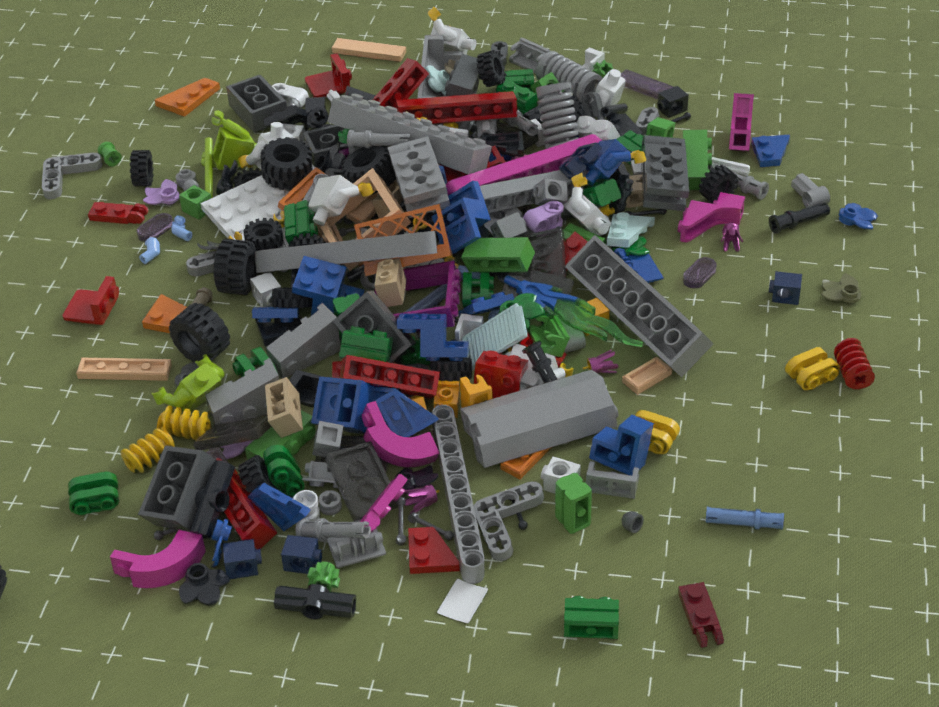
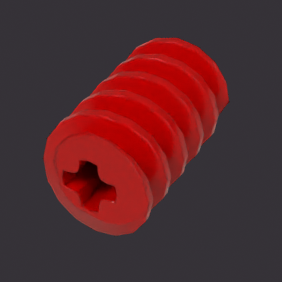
(854, 364)

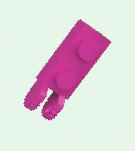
(381, 505)

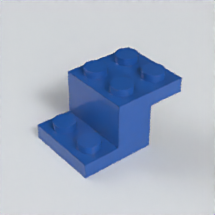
(463, 216)
(322, 282)
(433, 336)
(344, 401)

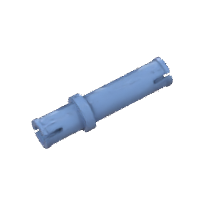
(745, 518)

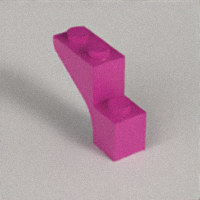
(703, 216)

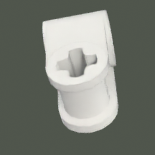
(291, 94)

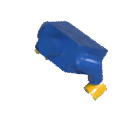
(609, 159)

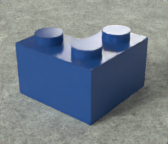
(624, 447)

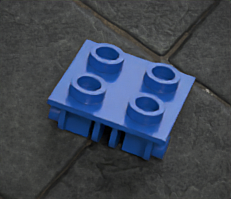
(642, 265)

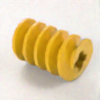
(184, 424)
(146, 449)

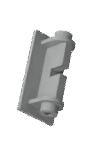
(318, 474)

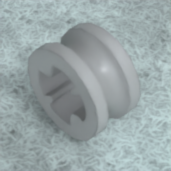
(335, 505)

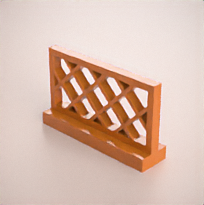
(443, 250)

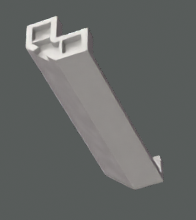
(435, 56)
(539, 417)

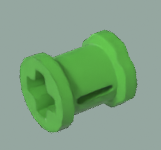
(108, 152)

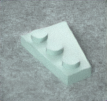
(626, 229)

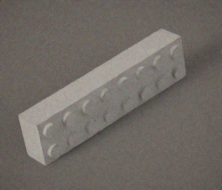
(450, 148)
(639, 306)

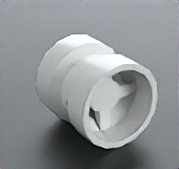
(310, 500)

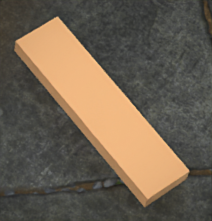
(369, 49)
(124, 369)

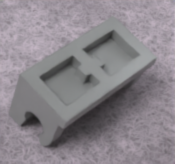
(527, 54)
(612, 483)

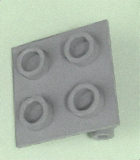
(355, 550)

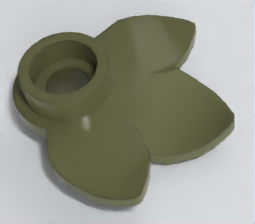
(845, 290)

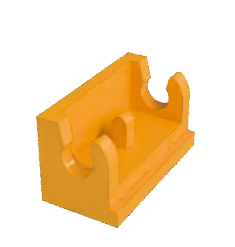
(474, 393)

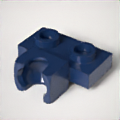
(575, 163)

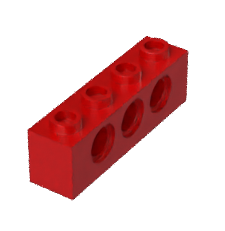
(402, 83)
(384, 374)
(246, 516)

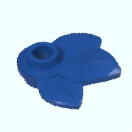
(855, 214)
(220, 533)

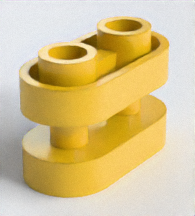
(812, 368)
(663, 433)

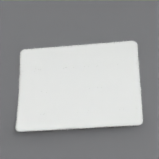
(462, 601)

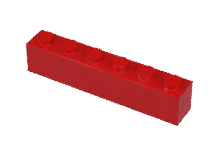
(461, 107)

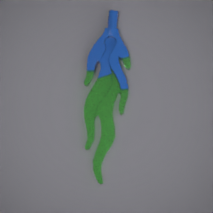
(570, 310)

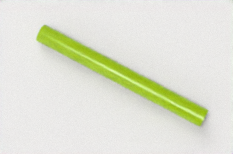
(209, 165)

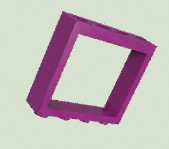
(436, 275)

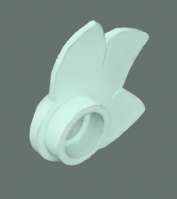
(437, 79)

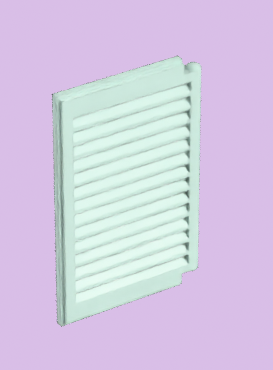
(497, 333)

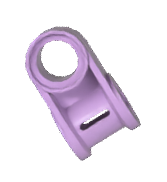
(544, 217)

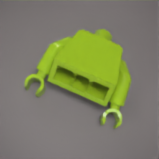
(230, 144)
(194, 387)

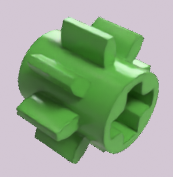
(602, 68)
(325, 575)

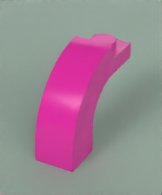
(741, 122)
(394, 448)
(163, 567)

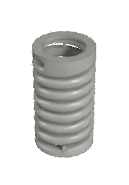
(566, 70)
(554, 116)

